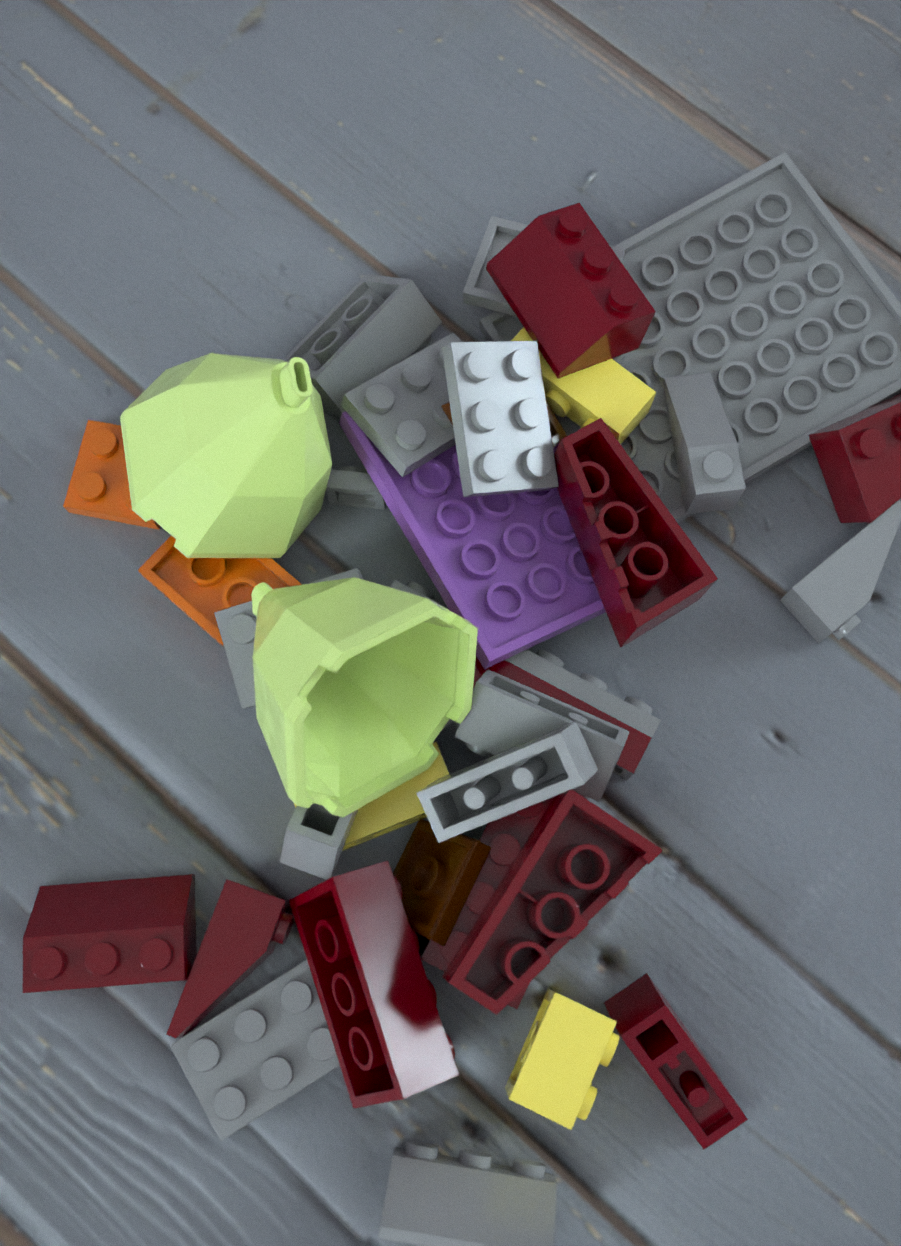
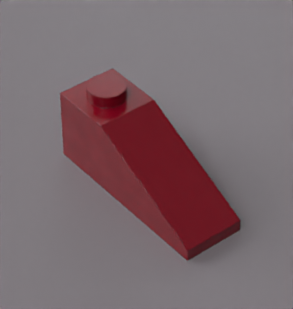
(234, 945)
(674, 1061)

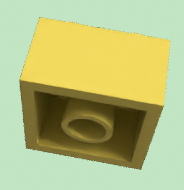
(561, 1060)

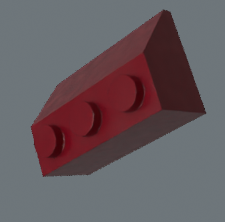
(571, 291)
(110, 934)

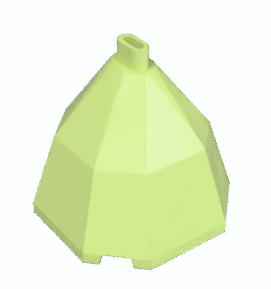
(228, 455)
(356, 686)

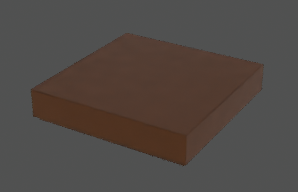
(437, 879)

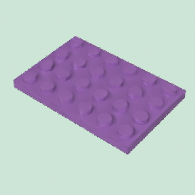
(493, 558)

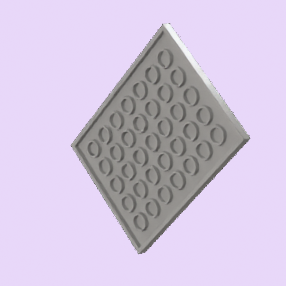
(768, 303)

